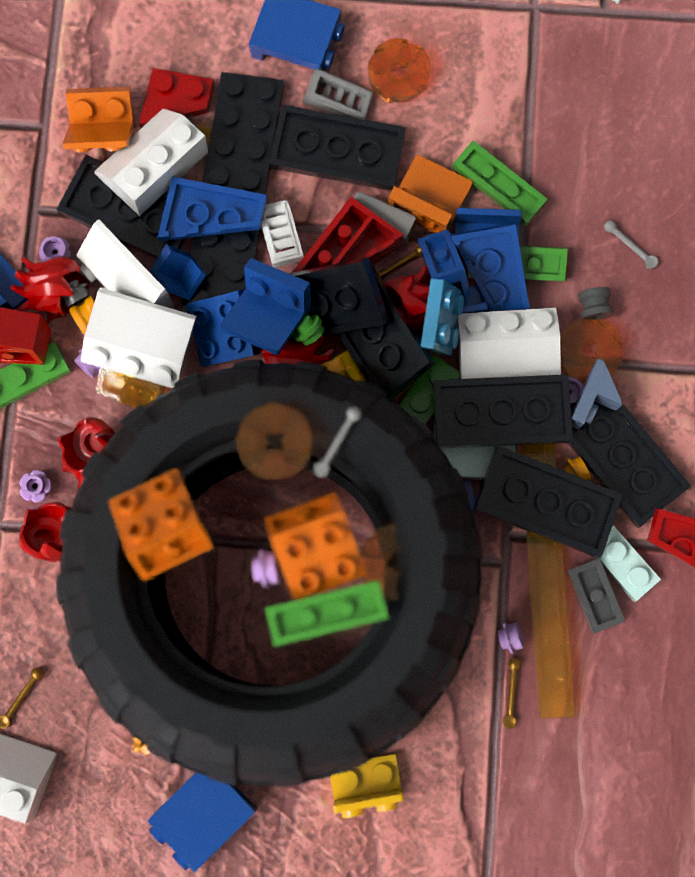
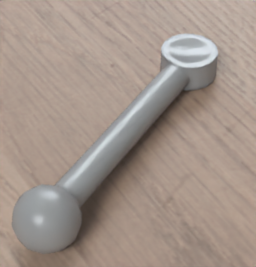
(649, 261)
(321, 468)

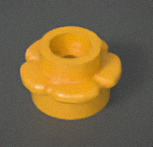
(577, 468)

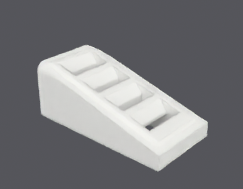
(275, 217)

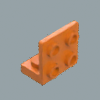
(99, 118)
(430, 194)
(159, 525)
(315, 546)

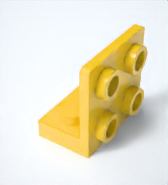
(368, 786)

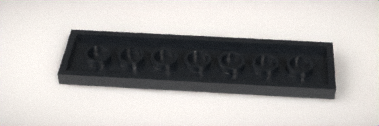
(237, 159)

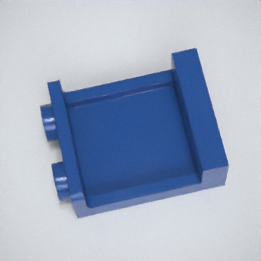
(297, 32)
(200, 819)

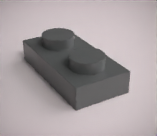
(595, 596)

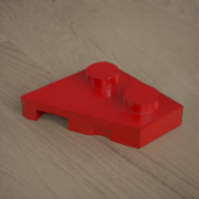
(176, 92)

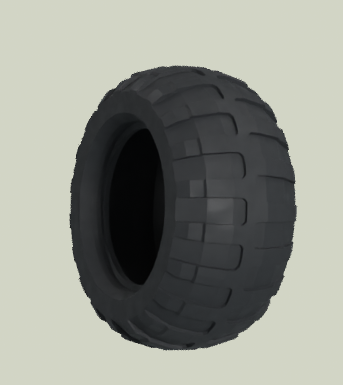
(243, 729)

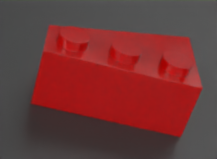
(352, 236)
(23, 337)

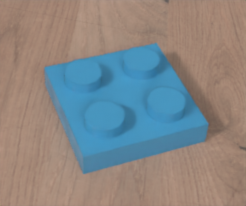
(441, 317)

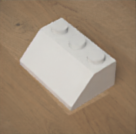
(159, 150)
(117, 268)
(137, 338)
(509, 343)
(23, 777)

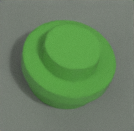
(309, 330)

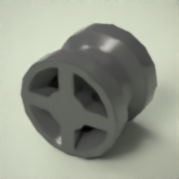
(596, 303)

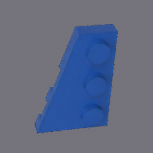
(208, 210)
(496, 265)

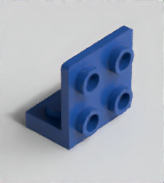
(268, 307)
(211, 342)

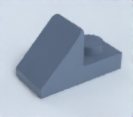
(597, 388)

